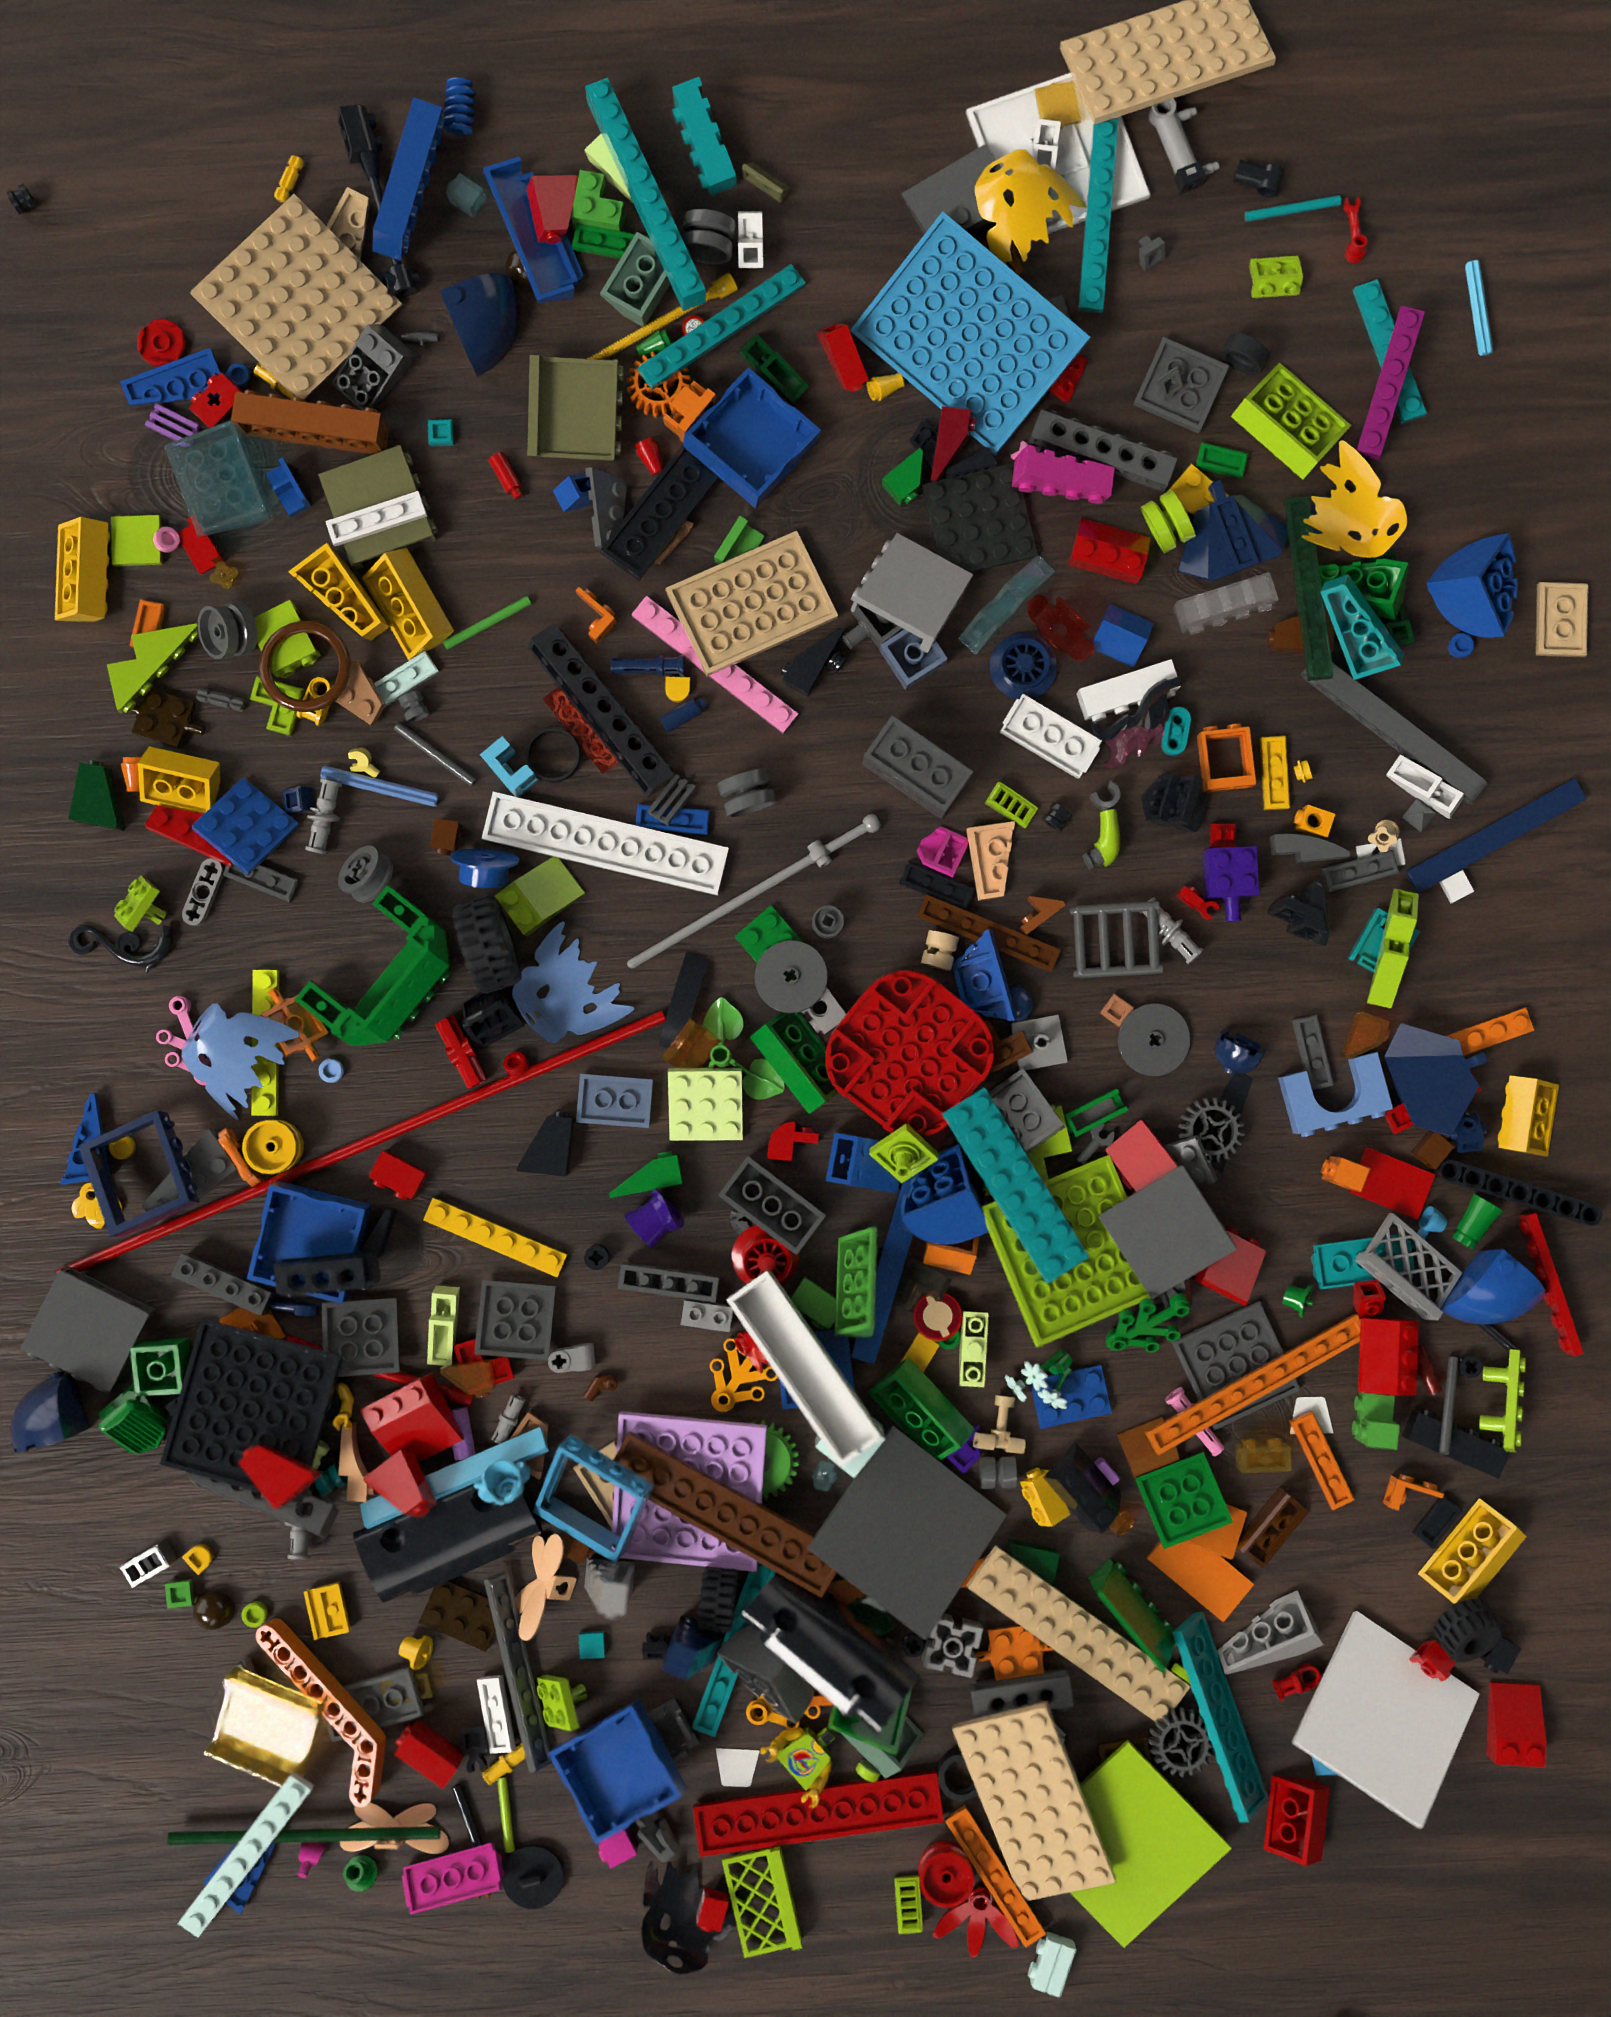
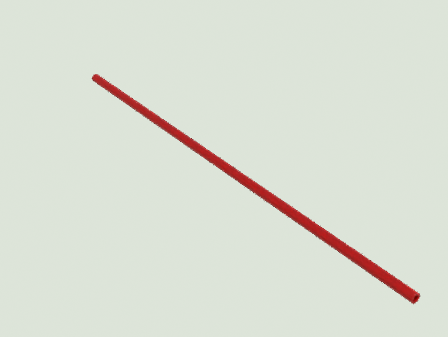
(367, 1142)

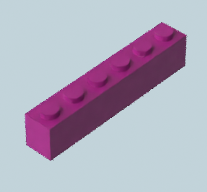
(1390, 383)

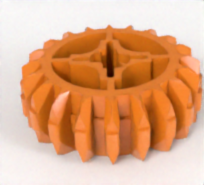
(640, 395)

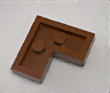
(1009, 1049)

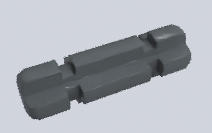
(220, 699)

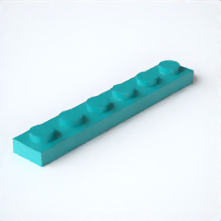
(1380, 329)

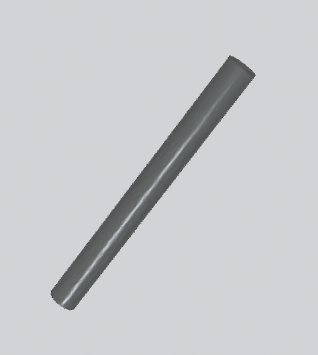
(435, 754)
(1448, 1410)

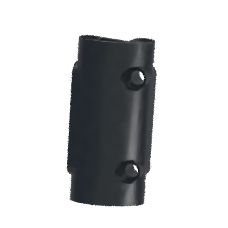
(444, 1543)
(831, 1650)

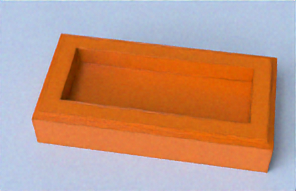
(148, 618)

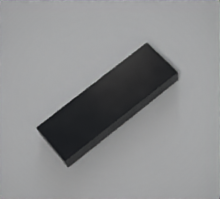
(936, 885)

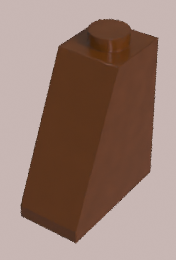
(1286, 636)

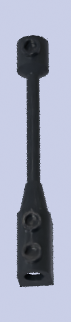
(363, 148)

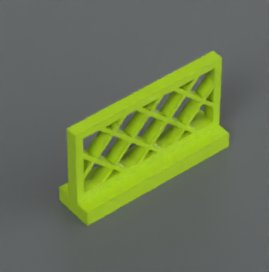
(784, 1902)

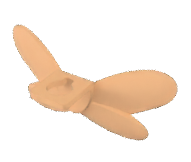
(533, 1597)
(416, 1816)

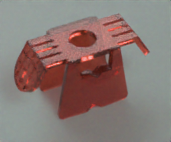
(1045, 617)

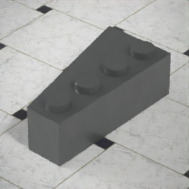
(209, 1169)

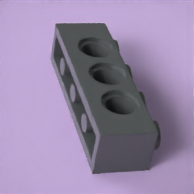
(668, 1282)
(223, 1283)

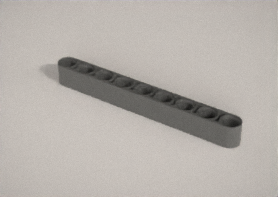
(1399, 732)

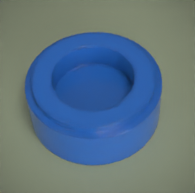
(240, 375)
(1460, 645)

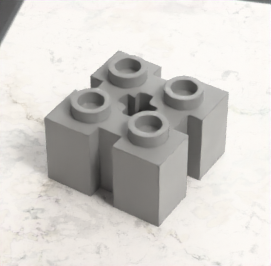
(959, 1657)

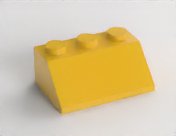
(178, 780)
(1528, 1115)

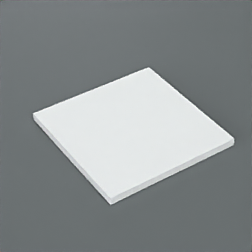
(1010, 125)
(1385, 1720)

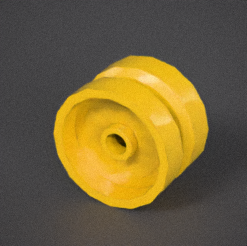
(266, 1159)

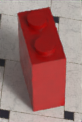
(428, 1753)

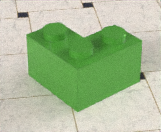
(591, 206)
(1375, 1421)

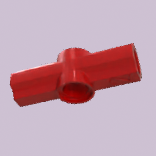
(461, 1051)

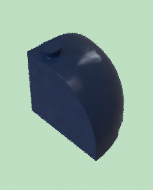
(484, 316)
(48, 1414)

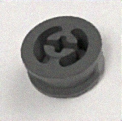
(365, 874)

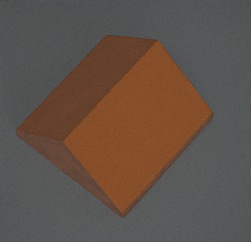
(1140, 1453)

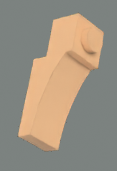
(353, 1467)

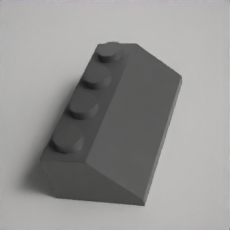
(771, 1205)

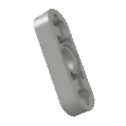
(203, 911)

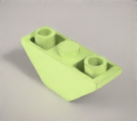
(973, 1349)

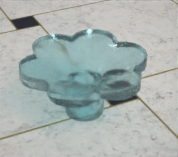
(824, 1475)

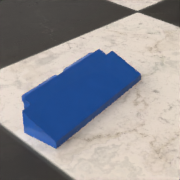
(549, 267)

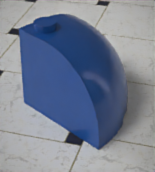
(1477, 587)
(945, 1201)
(1493, 1290)

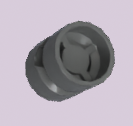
(827, 922)
(998, 1472)

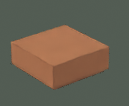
(1116, 1010)

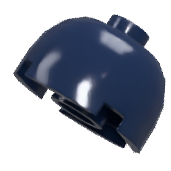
(1237, 1053)

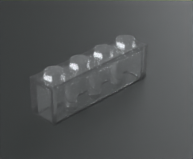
(1226, 603)

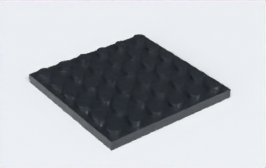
(245, 1394)

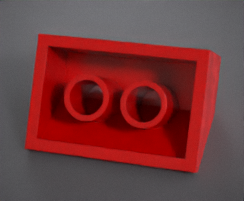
(1109, 551)
(1388, 1356)
(1297, 1819)

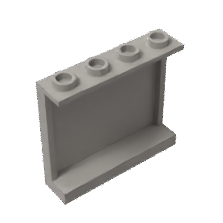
(912, 588)

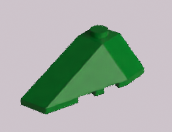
(1379, 582)

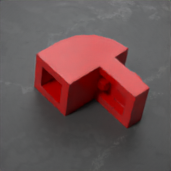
(782, 1140)

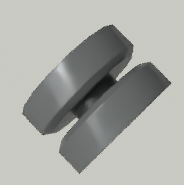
(708, 235)
(227, 630)
(747, 793)

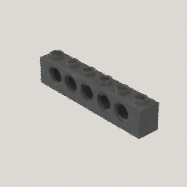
(1132, 470)
(318, 1522)

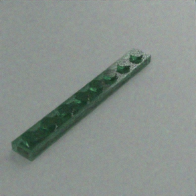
(1308, 590)

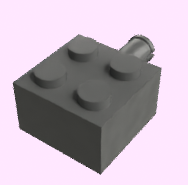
(870, 626)

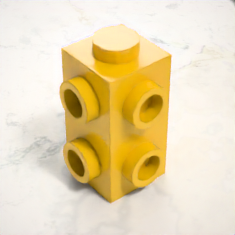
(1045, 1503)

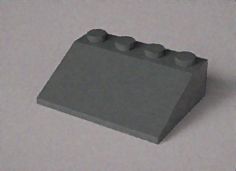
(953, 193)

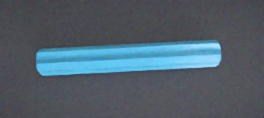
(1479, 308)

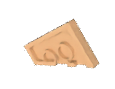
(989, 857)

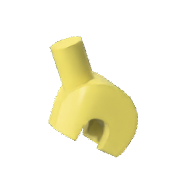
(364, 761)

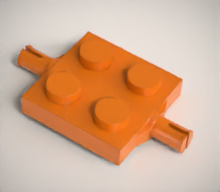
(299, 1019)
(1013, 1652)

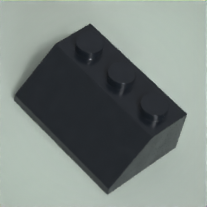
(1084, 1489)

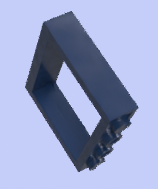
(105, 1190)

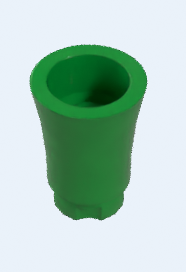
(1476, 1221)

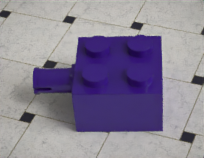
(1231, 876)

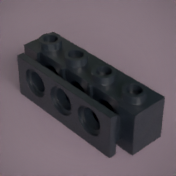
(363, 1265)

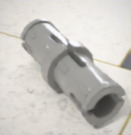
(508, 1419)

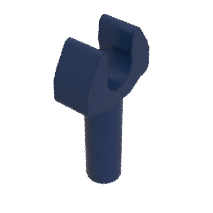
(299, 1309)

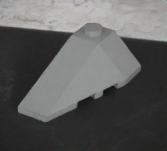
(1274, 1636)

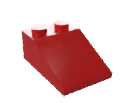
(1515, 1725)

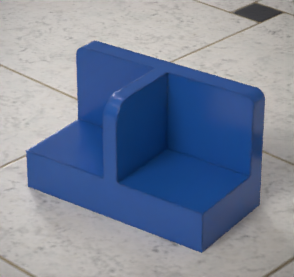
(288, 488)

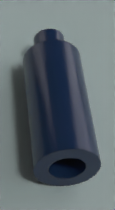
(682, 714)

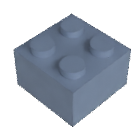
(909, 661)

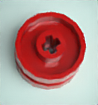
(943, 1888)

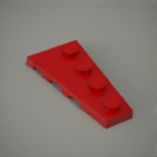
(177, 826)

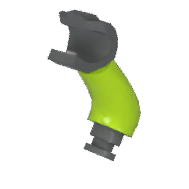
(1108, 845)

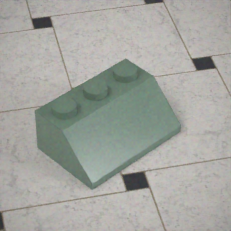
(637, 281)
(889, 1763)

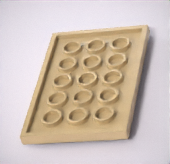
(751, 603)

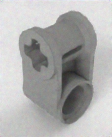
(578, 1358)

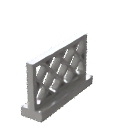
(1401, 1285)

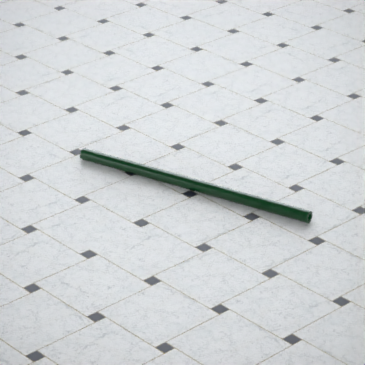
(310, 1835)

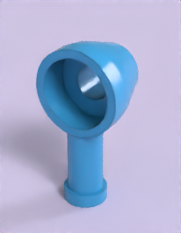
(1430, 1220)

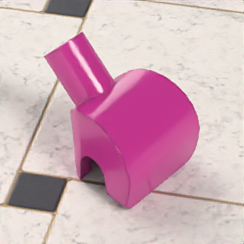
(309, 1856)

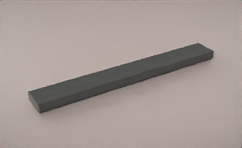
(518, 1671)

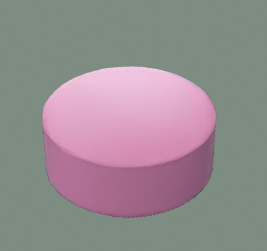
(166, 539)

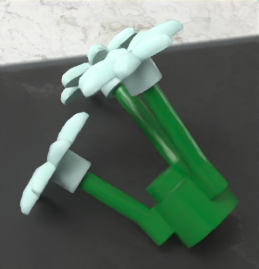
(1057, 1364)

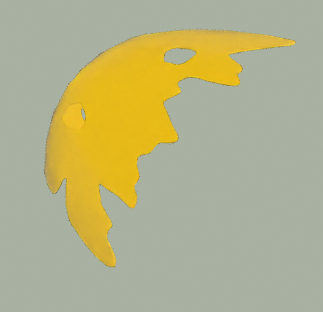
(1031, 204)
(1355, 511)

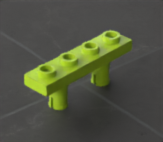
(1508, 1423)

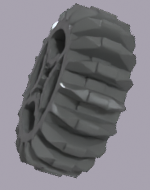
(1222, 1124)
(1171, 1743)

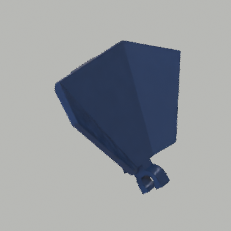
(1230, 537)
(1431, 1077)

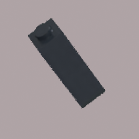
(550, 1147)

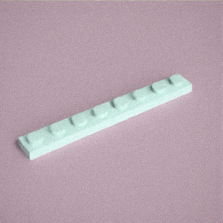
(245, 1854)

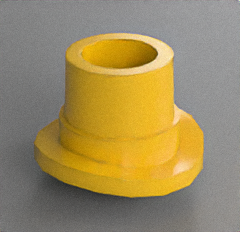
(416, 1650)

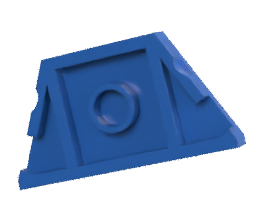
(983, 980)

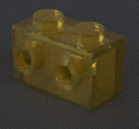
(1263, 1457)

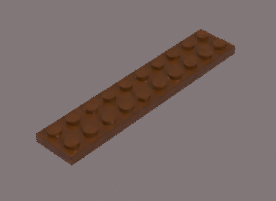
(726, 1514)

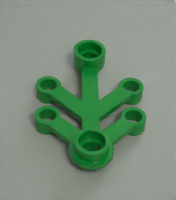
(1120, 1337)

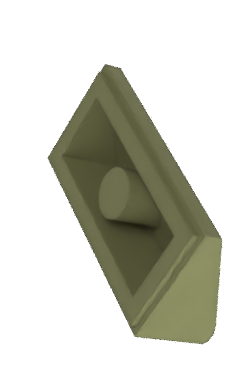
(765, 181)

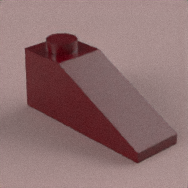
(952, 436)

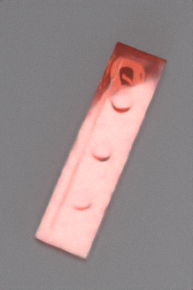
(580, 730)

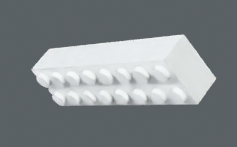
(805, 1368)

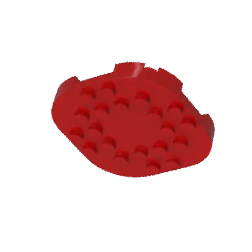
(909, 1052)

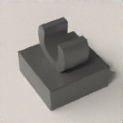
(1151, 252)

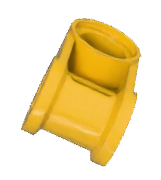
(312, 693)

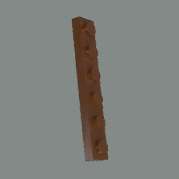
(973, 927)

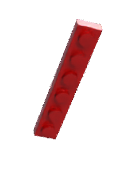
(1547, 1275)

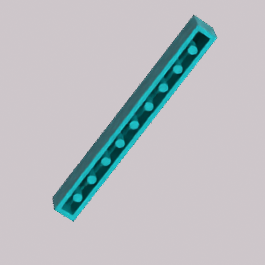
(645, 194)

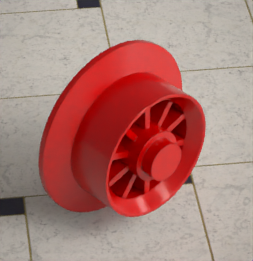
(759, 1252)

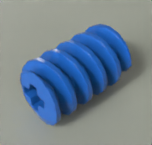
(458, 106)

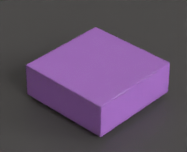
(1107, 1470)

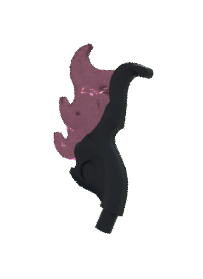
(1137, 729)

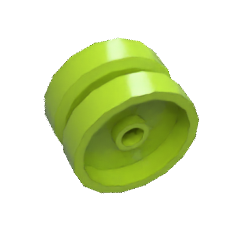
(1172, 519)

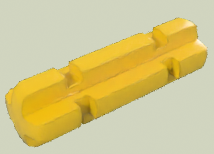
(289, 179)

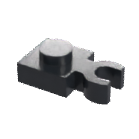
(474, 1743)

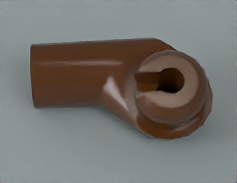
(600, 1383)

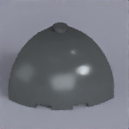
(767, 1673)

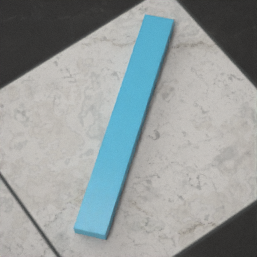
(462, 1473)

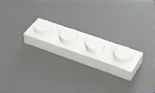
(376, 518)

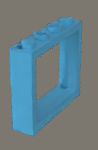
(574, 1522)

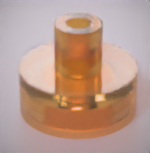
(1122, 1524)

